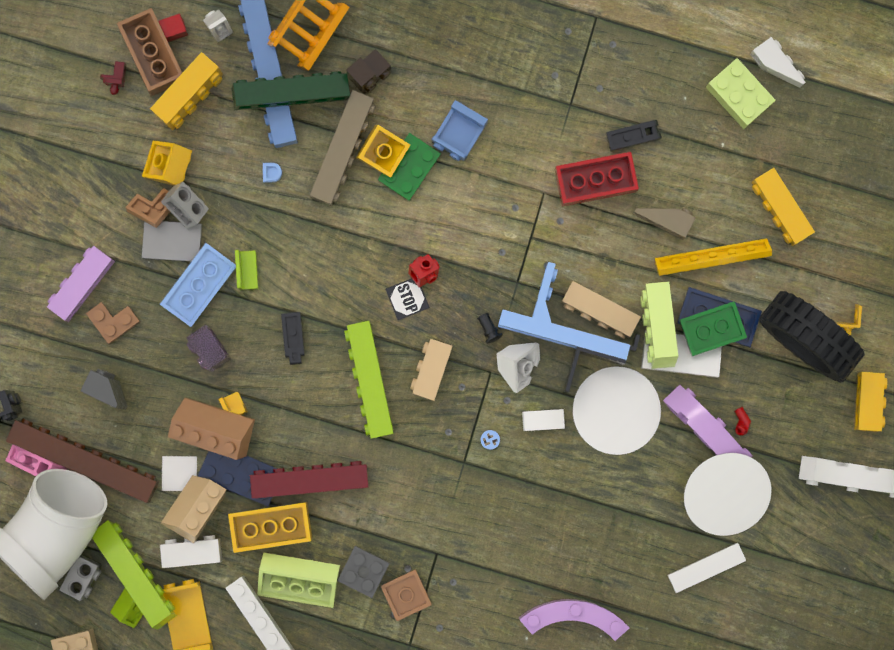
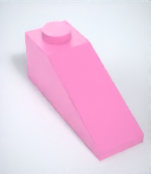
(30, 462)

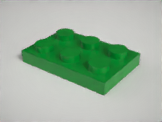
(412, 168)
(713, 328)

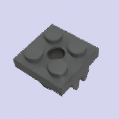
(363, 572)

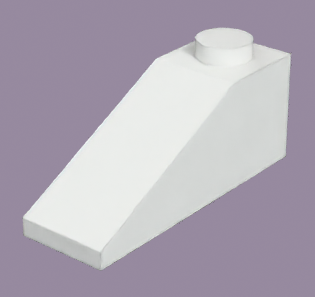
(217, 25)

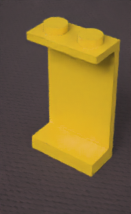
(190, 626)

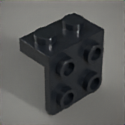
(11, 405)

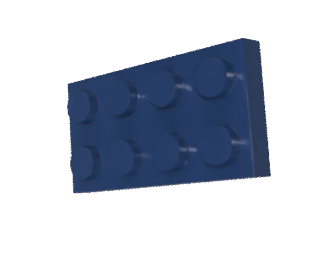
(699, 301)
(234, 474)

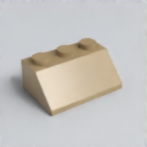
(194, 507)

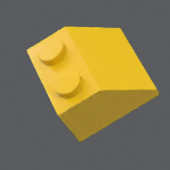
(383, 151)
(167, 163)

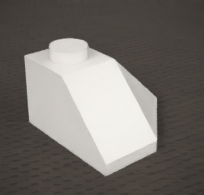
(516, 364)

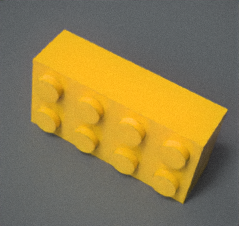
(187, 91)
(270, 527)

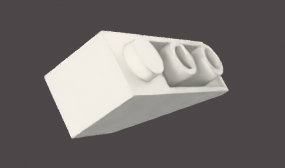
(773, 60)

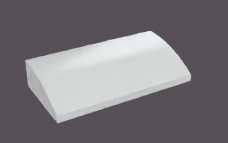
(703, 364)

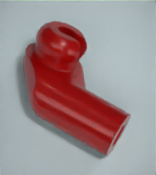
(743, 423)

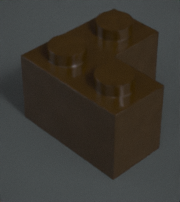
(368, 71)

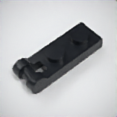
(633, 135)

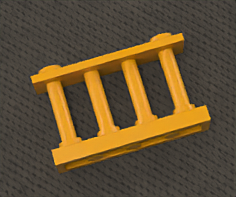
(316, 42)

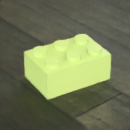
(740, 93)

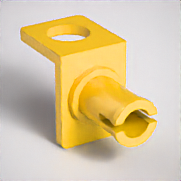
(857, 320)

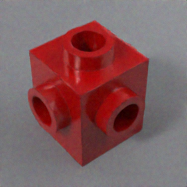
(424, 270)

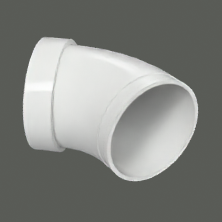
(52, 528)

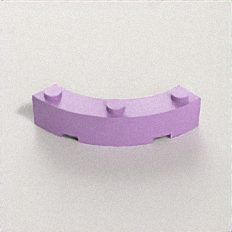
(705, 426)
(573, 611)

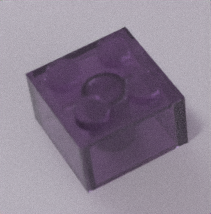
(208, 348)

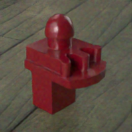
(117, 79)

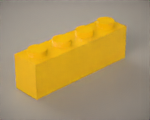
(782, 206)

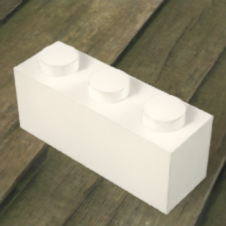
(189, 553)

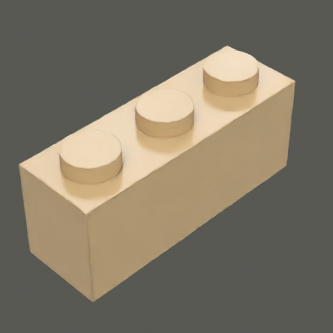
(431, 369)

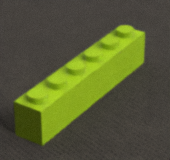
(370, 380)
(133, 574)

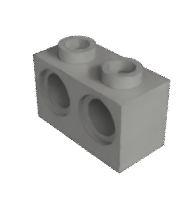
(184, 205)
(76, 575)

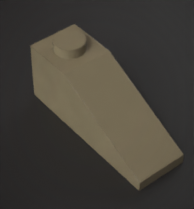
(670, 220)

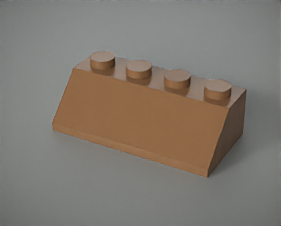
(150, 51)
(212, 429)

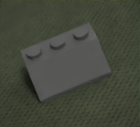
(104, 387)

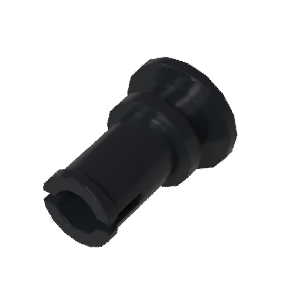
(489, 328)

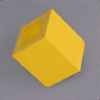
(233, 404)

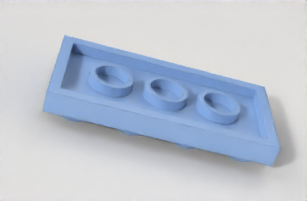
(198, 284)

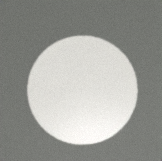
(616, 410)
(727, 494)

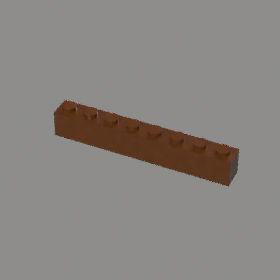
(83, 461)

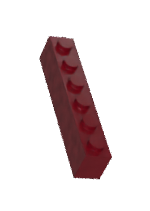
(308, 481)

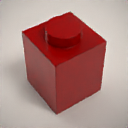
(173, 27)

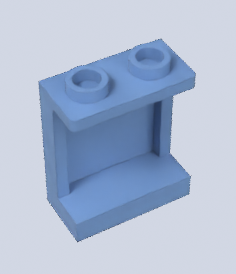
(459, 131)

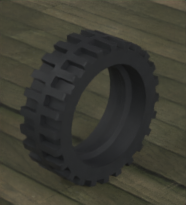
(812, 336)

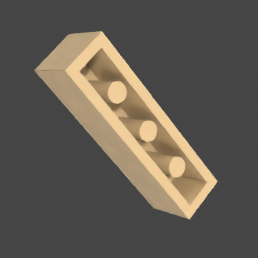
(601, 310)

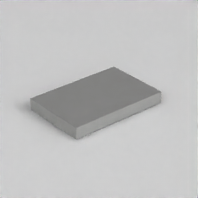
(171, 241)

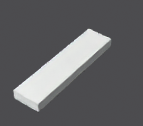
(706, 567)

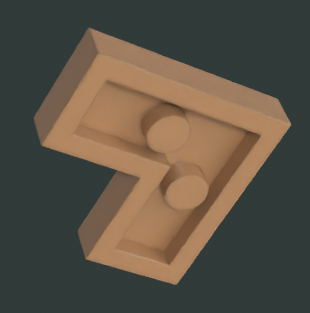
(148, 211)
(109, 326)

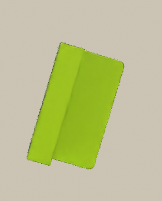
(246, 270)
(126, 610)

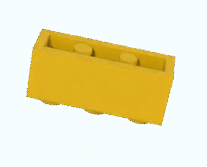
(870, 401)

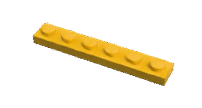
(713, 257)

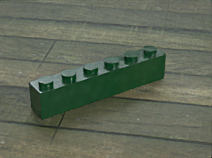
(290, 91)

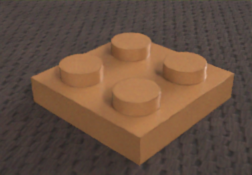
(406, 595)

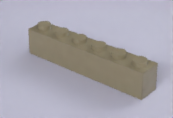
(342, 148)

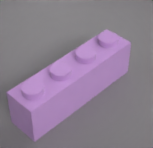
(80, 283)

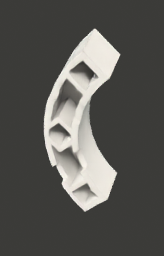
(847, 475)

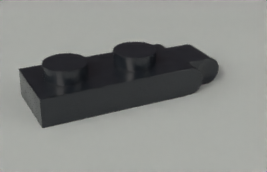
(293, 337)

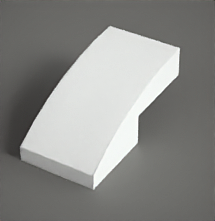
(543, 420)

